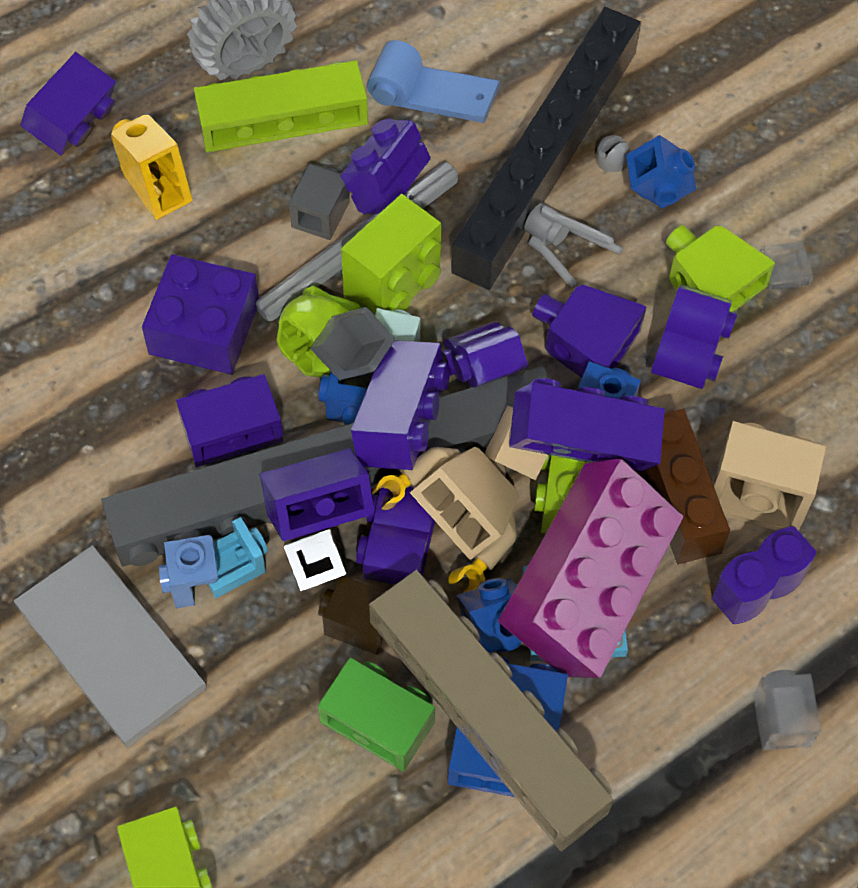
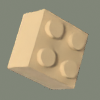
(767, 476)

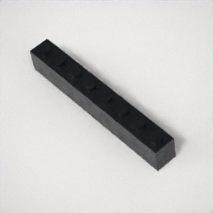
(545, 148)

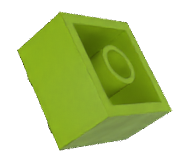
(392, 257)

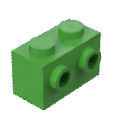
(377, 713)

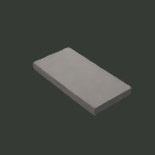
(110, 646)

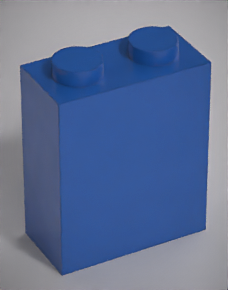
(468, 767)

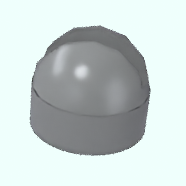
(616, 158)

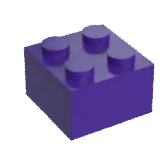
(201, 314)

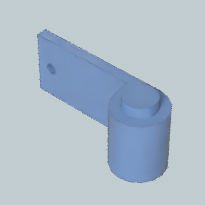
(405, 83)

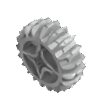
(240, 35)

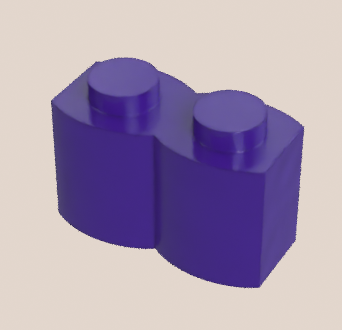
(693, 336)
(484, 354)
(396, 540)
(763, 575)

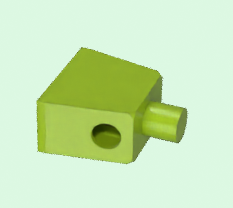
(718, 264)

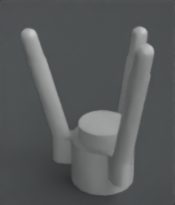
(552, 227)

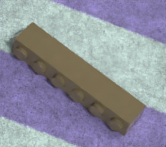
(491, 709)

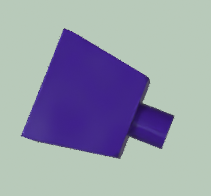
(589, 327)

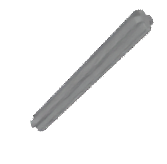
(330, 261)

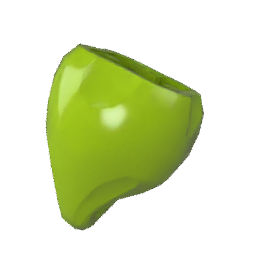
(303, 323)

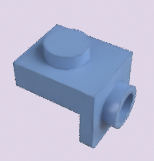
(187, 565)

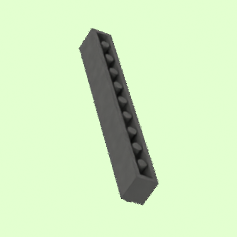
(216, 495)

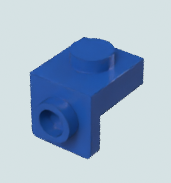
(340, 399)

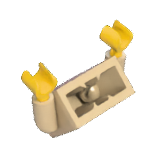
(467, 500)

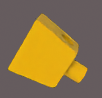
(146, 146)

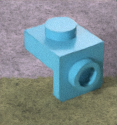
(238, 558)

